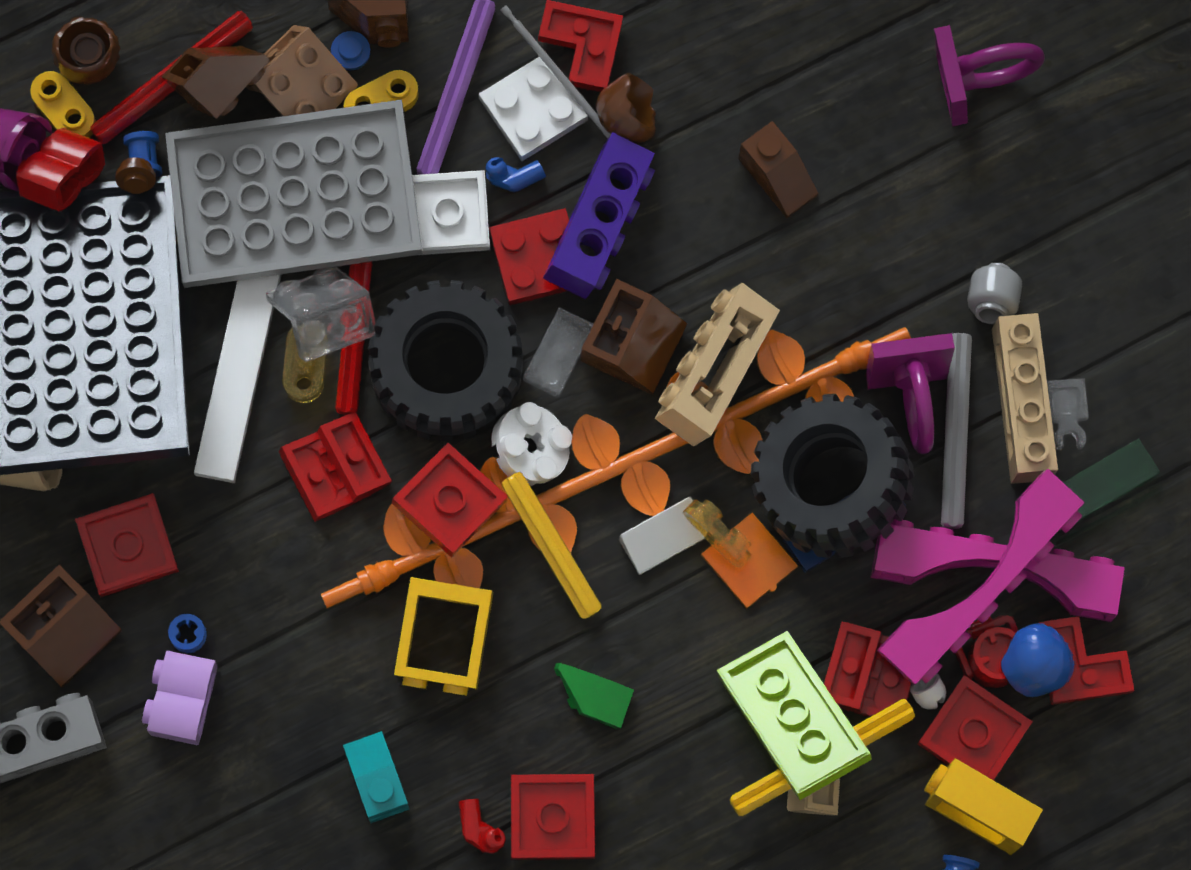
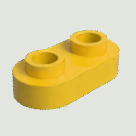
(380, 90)
(61, 103)

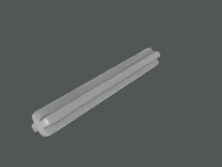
(956, 433)

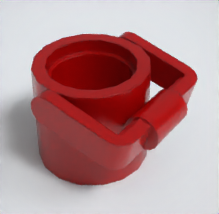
(988, 650)

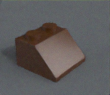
(377, 20)

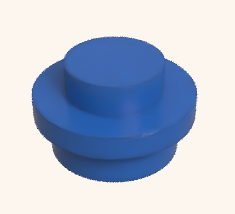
(351, 50)

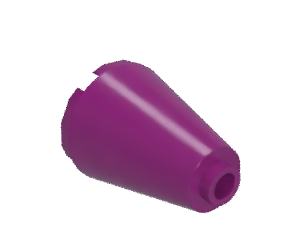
(19, 138)

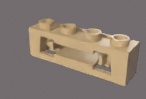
(1024, 397)
(698, 413)

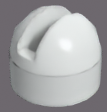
(929, 694)

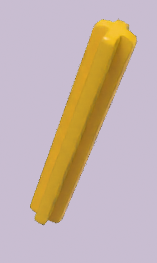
(551, 545)

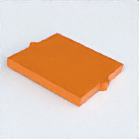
(761, 572)

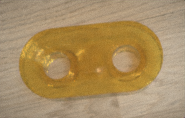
(296, 368)
(728, 543)

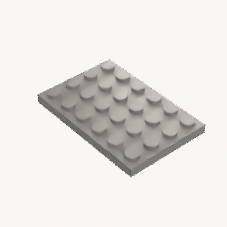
(293, 193)

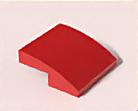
(335, 466)
(861, 676)

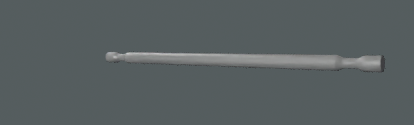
(555, 69)

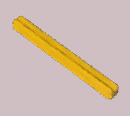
(776, 784)

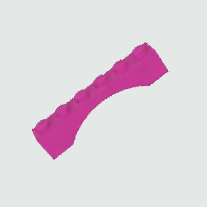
(1038, 516)
(1079, 585)

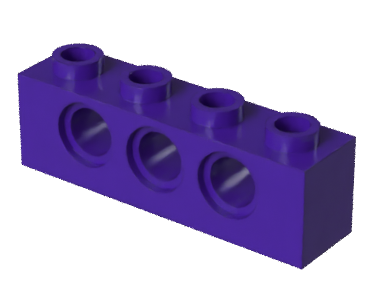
(569, 265)

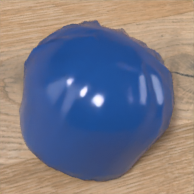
(1037, 661)

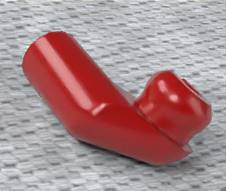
(477, 831)

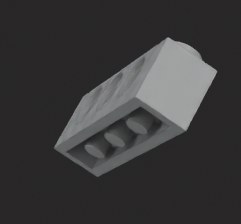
(81, 736)

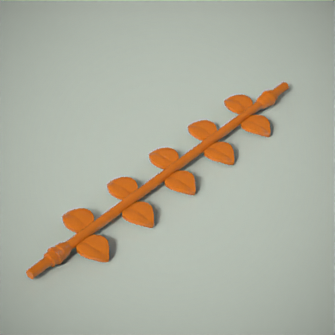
(597, 449)

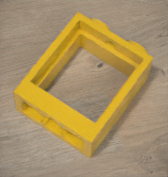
(452, 593)
(981, 805)

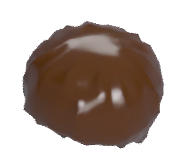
(85, 50)
(627, 109)

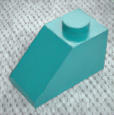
(376, 777)

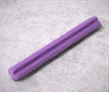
(456, 87)

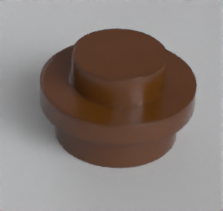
(135, 175)

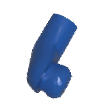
(510, 178)

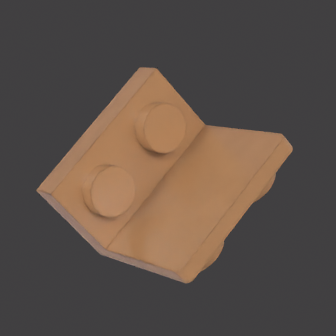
(303, 75)

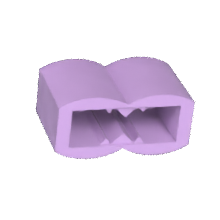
(180, 697)

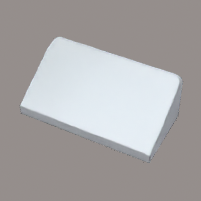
(660, 537)

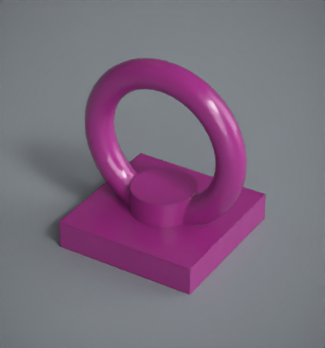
(958, 71)
(911, 366)

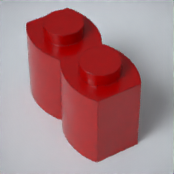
(60, 169)

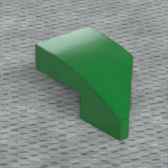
(595, 695)

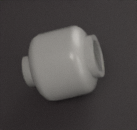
(994, 292)

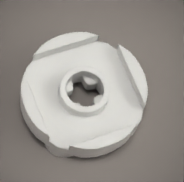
(548, 434)

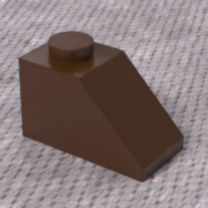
(778, 169)

